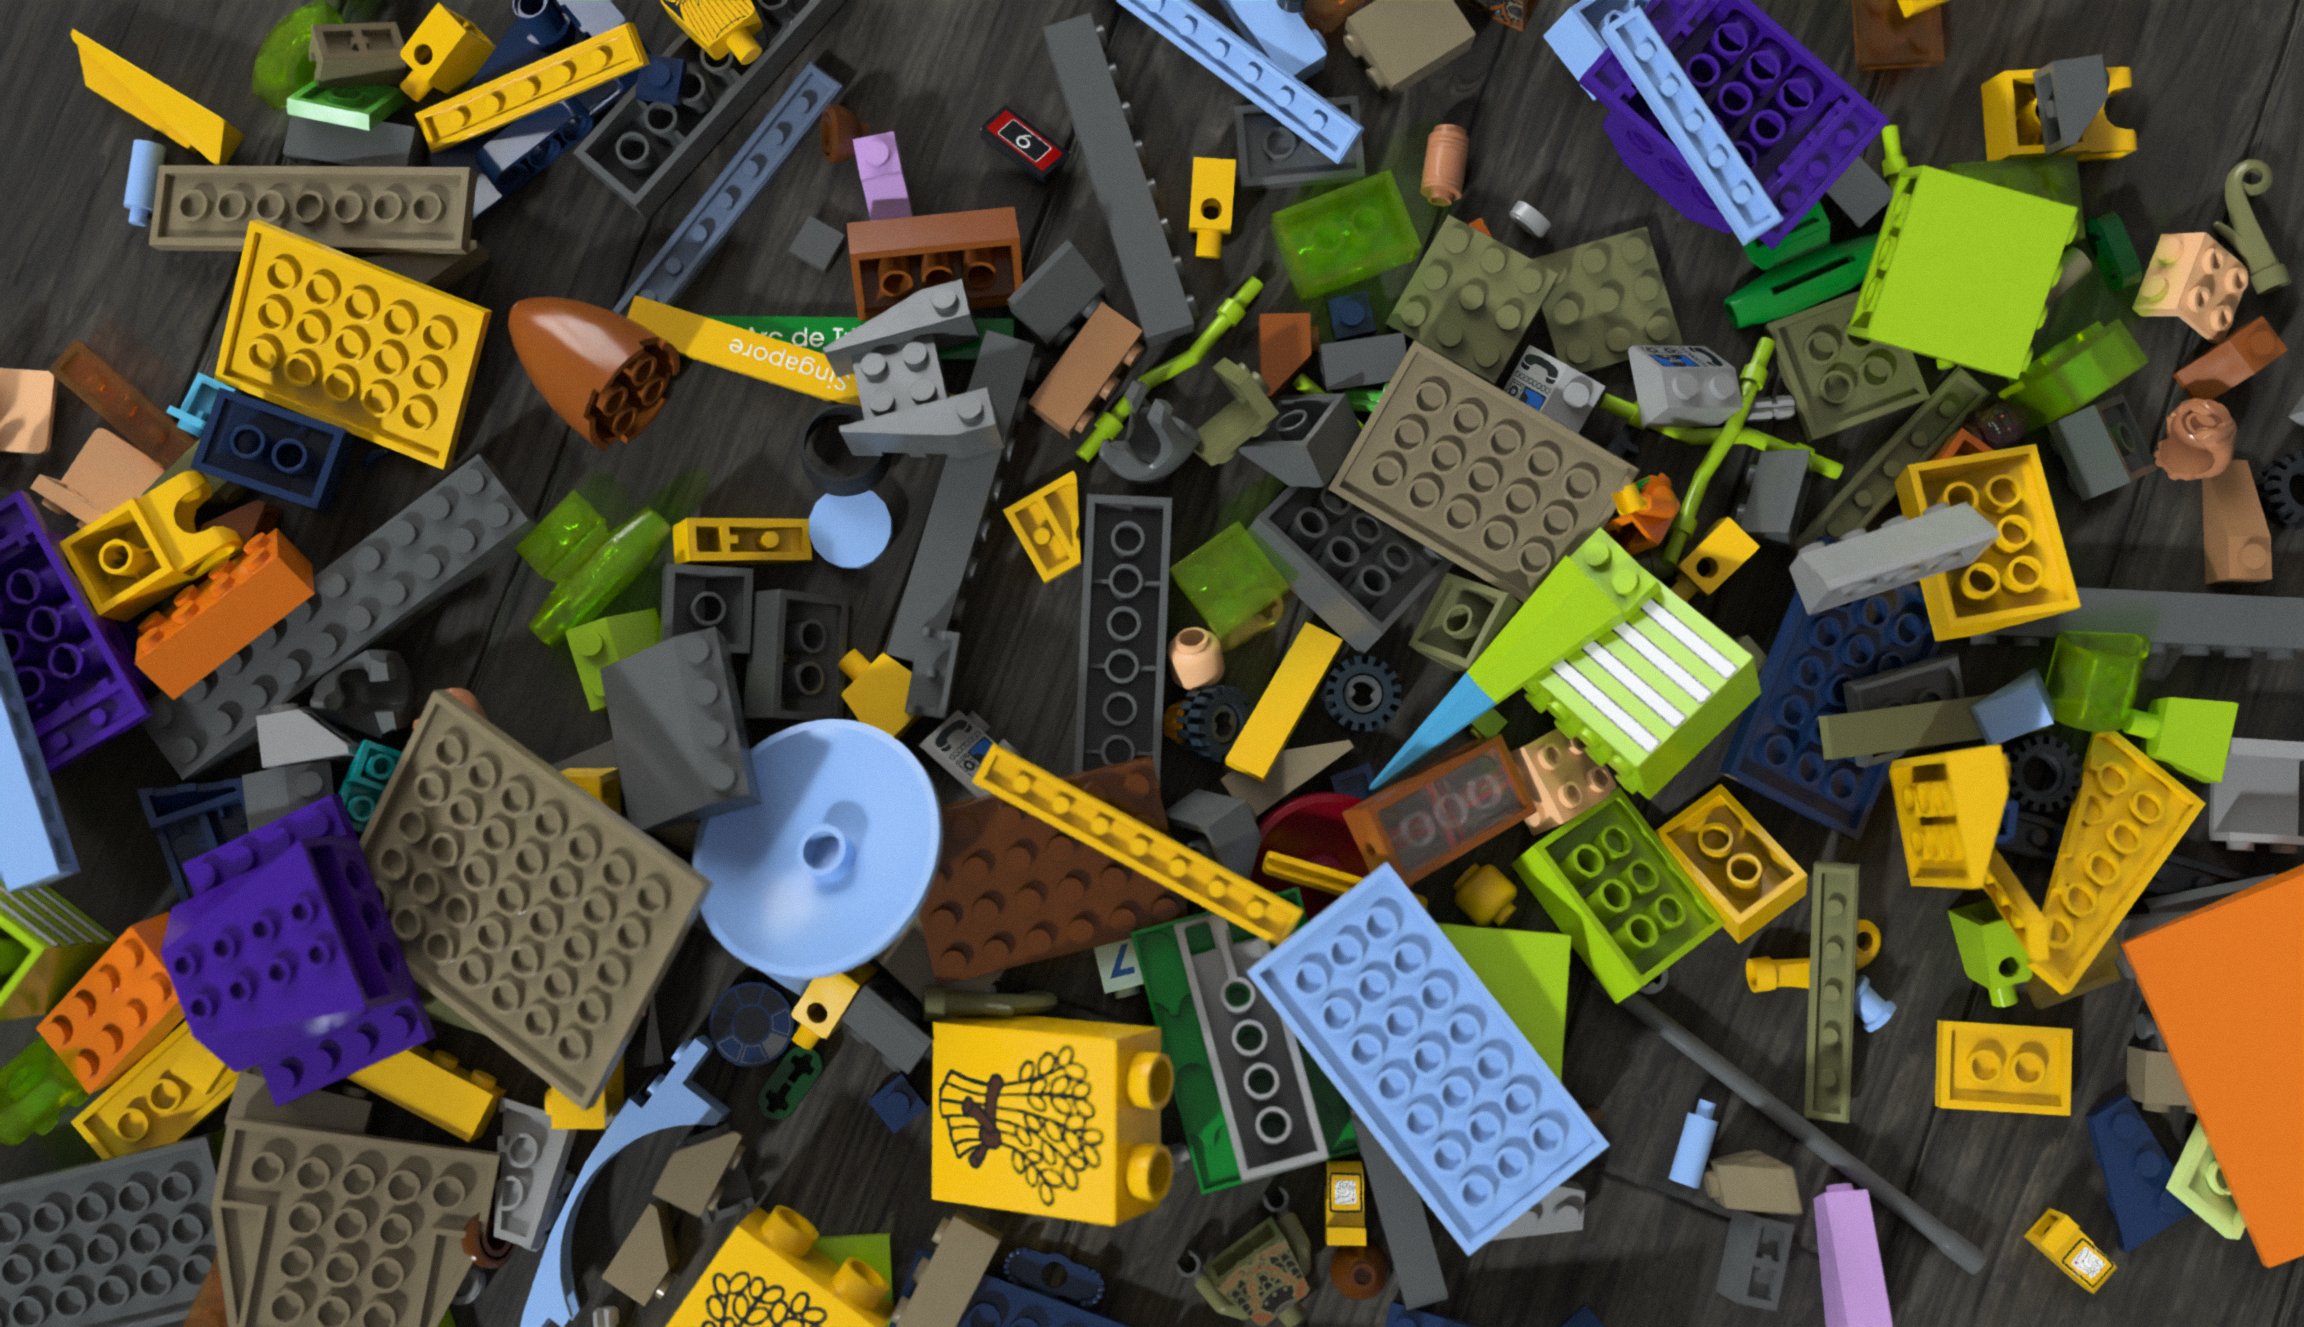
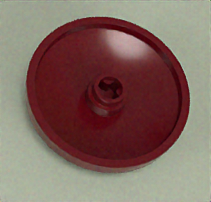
(1315, 832)

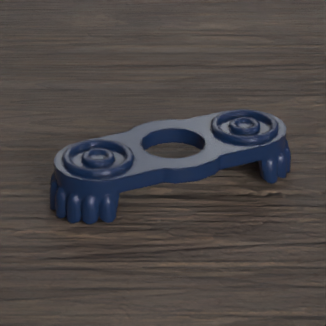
(1082, 1281)

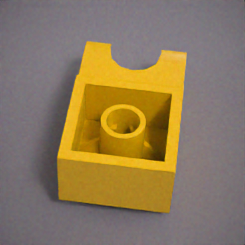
(2015, 126)
(148, 548)

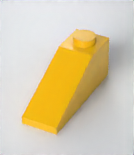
(741, 541)

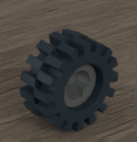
(1340, 689)
(1199, 721)

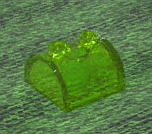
(2096, 678)
(34, 1091)

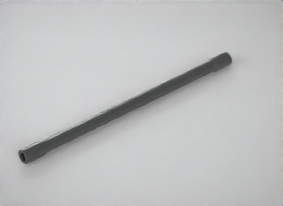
(1946, 1239)

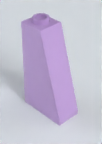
(1850, 1259)

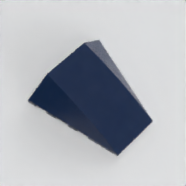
(194, 821)

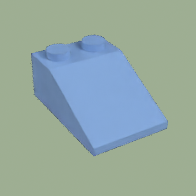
(1577, 32)

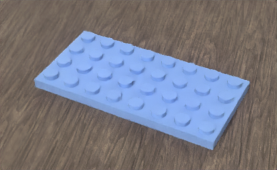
(1427, 1058)

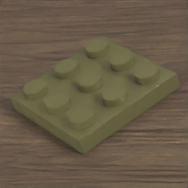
(1472, 299)
(1607, 302)
(1838, 376)

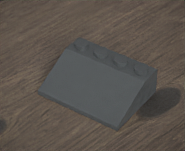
(1344, 561)
(680, 732)

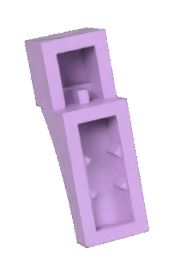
(882, 176)

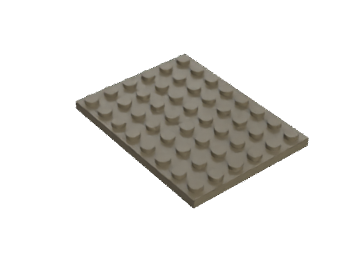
(525, 897)

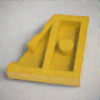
(1050, 527)

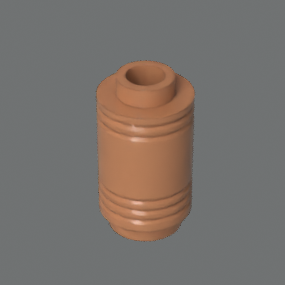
(1445, 164)

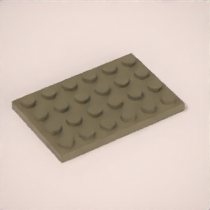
(1479, 474)

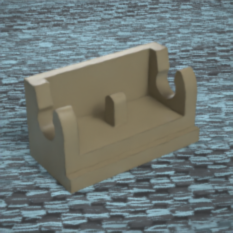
(357, 54)

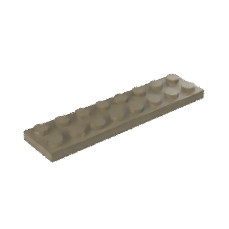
(333, 205)

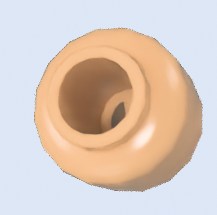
(1195, 658)

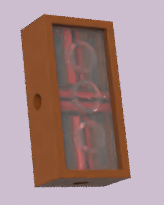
(1441, 810)

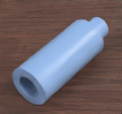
(143, 179)
(1694, 1145)

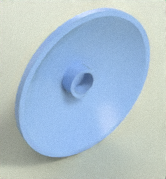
(828, 856)

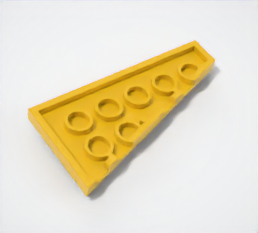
(2110, 850)

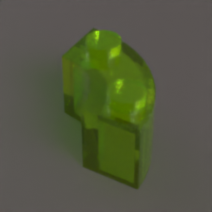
(284, 55)

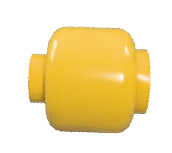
(1485, 895)

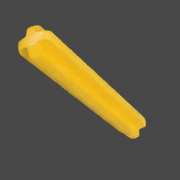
(1314, 875)

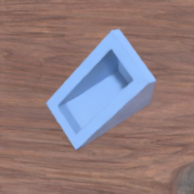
(2015, 709)

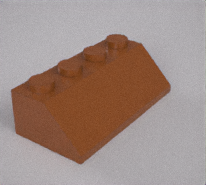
(919, 252)

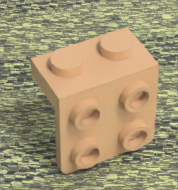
(2195, 281)
(26, 410)
(99, 479)
(1560, 779)

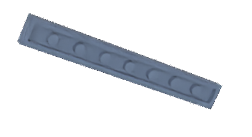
(735, 189)

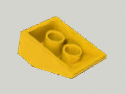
(1733, 862)

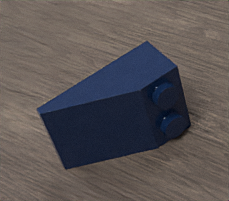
(274, 451)

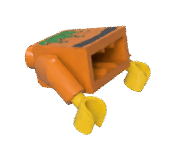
(1643, 513)

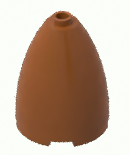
(593, 366)

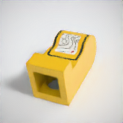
(1344, 1204)
(2071, 1250)

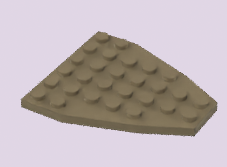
(343, 1225)

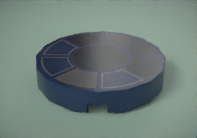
(752, 1024)

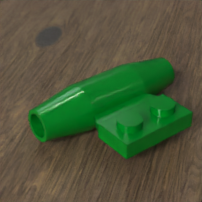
(1799, 271)

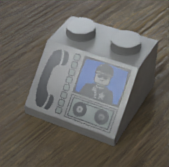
(1683, 386)
(1554, 388)
(302, 736)
(961, 747)

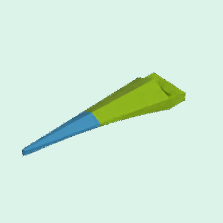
(1569, 610)

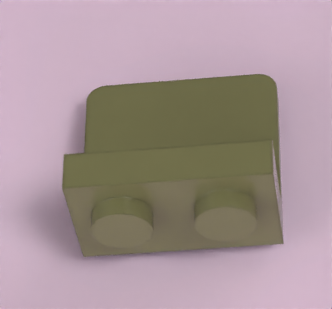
(1239, 420)

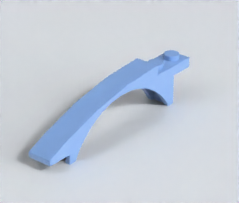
(672, 1102)

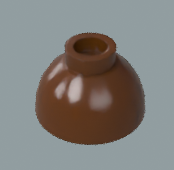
(837, 131)
(486, 1250)
(1359, 1270)

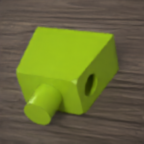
(2186, 736)
(1990, 951)

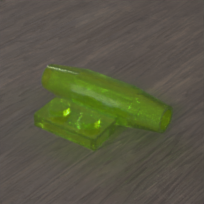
(586, 562)

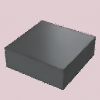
(817, 244)

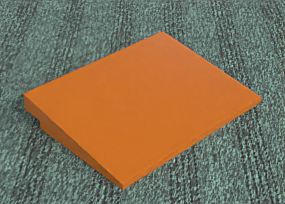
(2233, 1021)

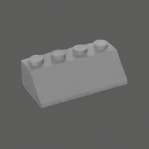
(1890, 556)

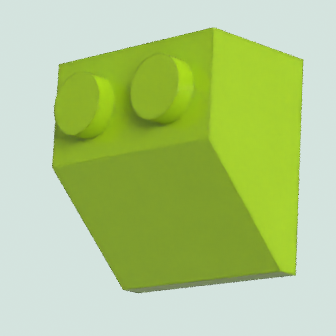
(607, 642)

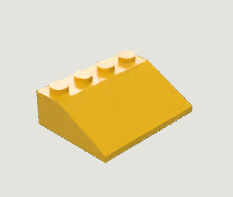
(2023, 571)
(1950, 813)

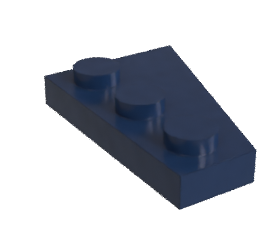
(2133, 1173)

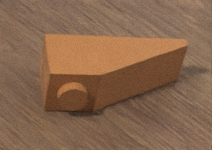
(2235, 529)

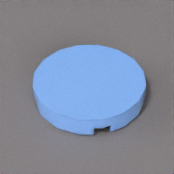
(851, 529)

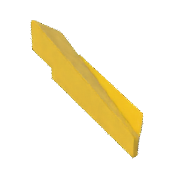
(156, 103)

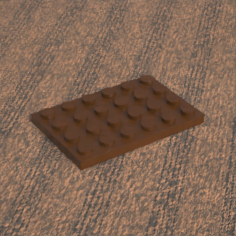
(1029, 892)

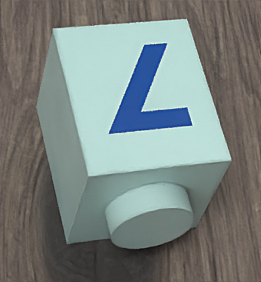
(1119, 968)

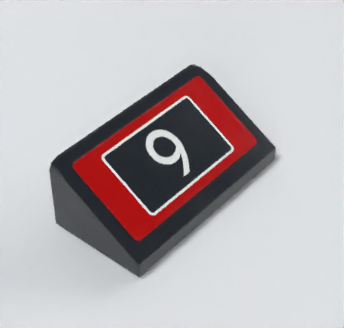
(1024, 145)

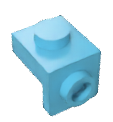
(198, 404)

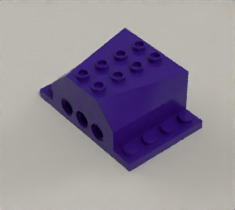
(1768, 93)
(66, 657)
(293, 956)

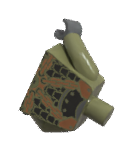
(1260, 1272)

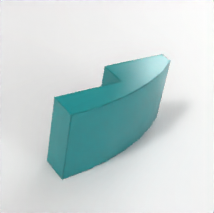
(367, 781)

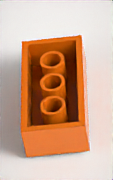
(223, 612)
(116, 1009)

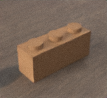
(1087, 371)

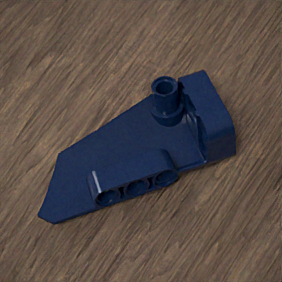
(525, 147)

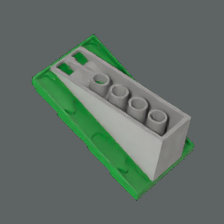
(1241, 1075)

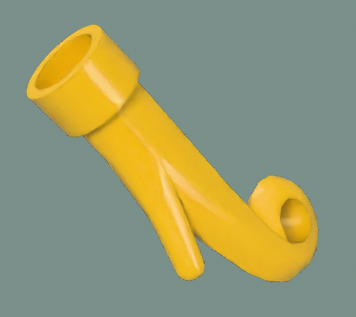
(1769, 973)

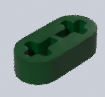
(2113, 250)
(799, 1087)

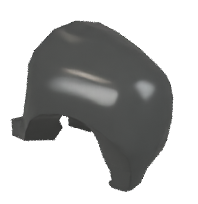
(1153, 443)
(367, 693)

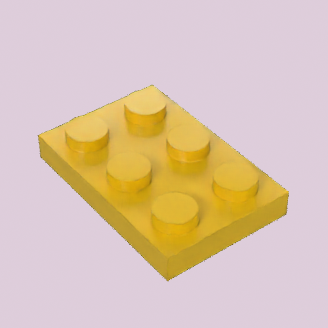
(2003, 1067)

